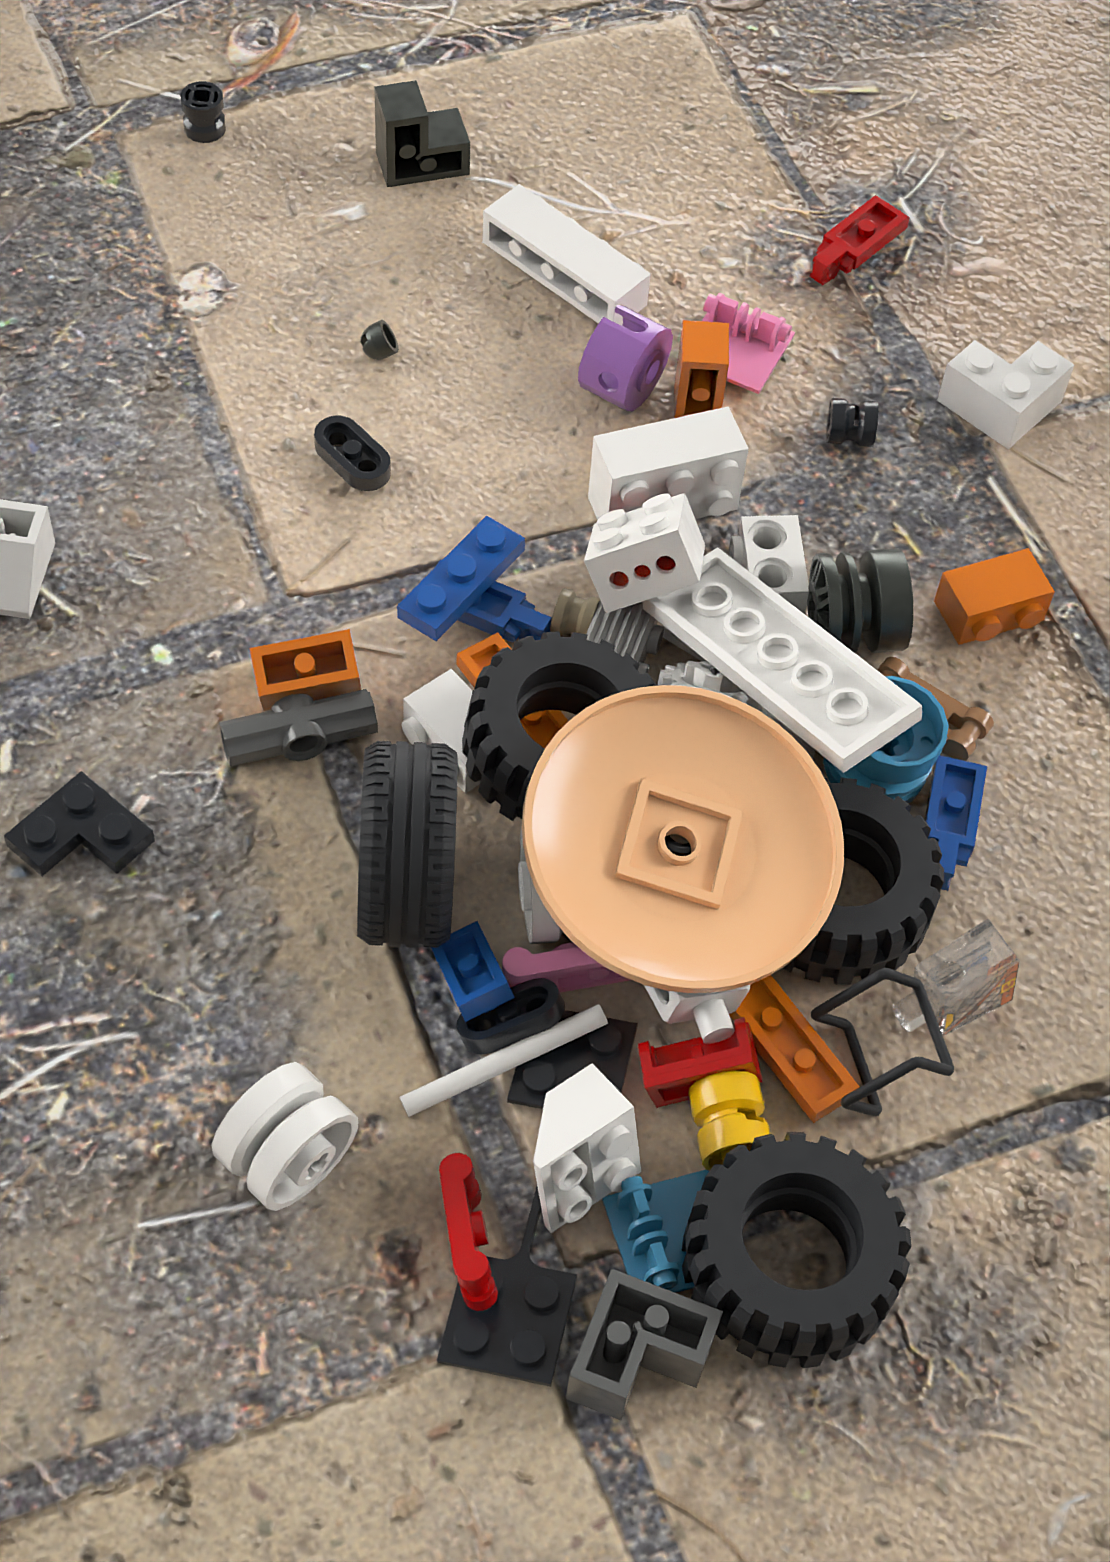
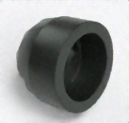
(379, 341)

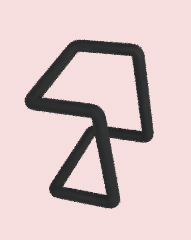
(852, 1100)

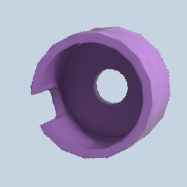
(626, 359)

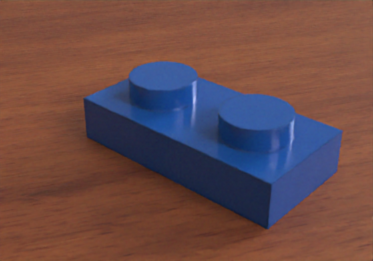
(472, 972)

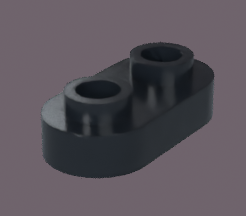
(359, 459)
(532, 1011)

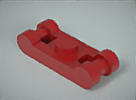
(467, 1231)

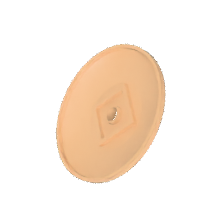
(695, 768)

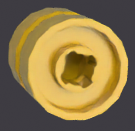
(728, 1112)

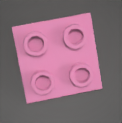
(754, 340)

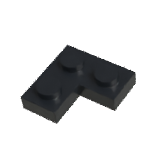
(76, 816)

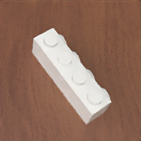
(564, 256)

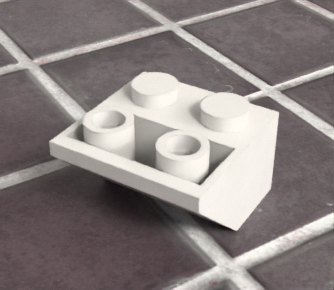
(24, 555)
(583, 1146)

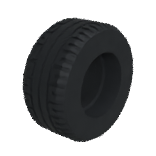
(407, 844)

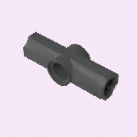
(298, 727)

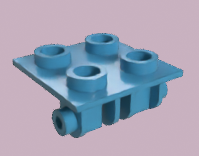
(651, 1227)

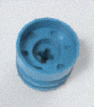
(907, 759)

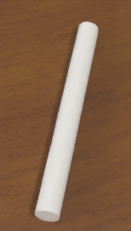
(503, 1060)

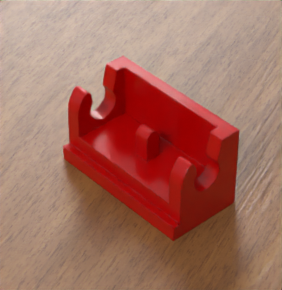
(677, 1066)

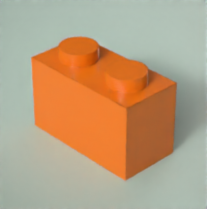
(701, 367)
(994, 596)
(308, 665)

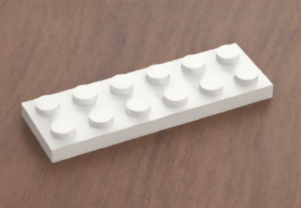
(786, 662)

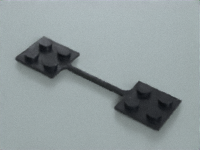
(527, 1323)

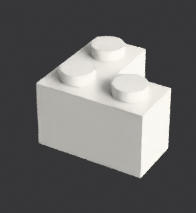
(1003, 396)

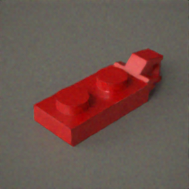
(857, 239)

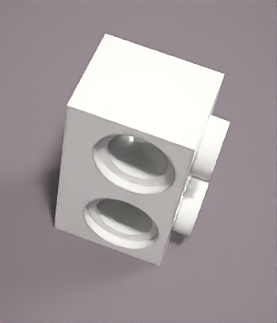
(774, 554)

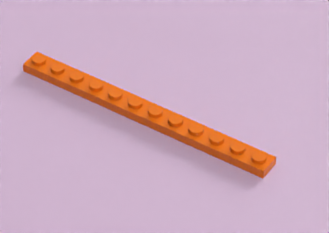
(777, 1025)

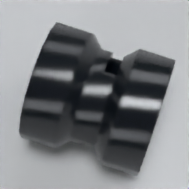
(203, 112)
(841, 422)

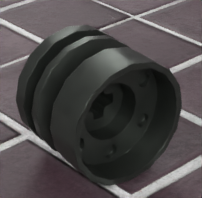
(866, 602)

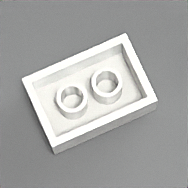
(675, 456)

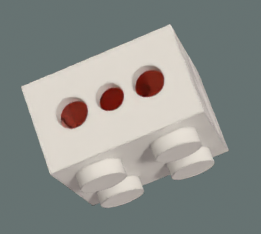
(645, 552)

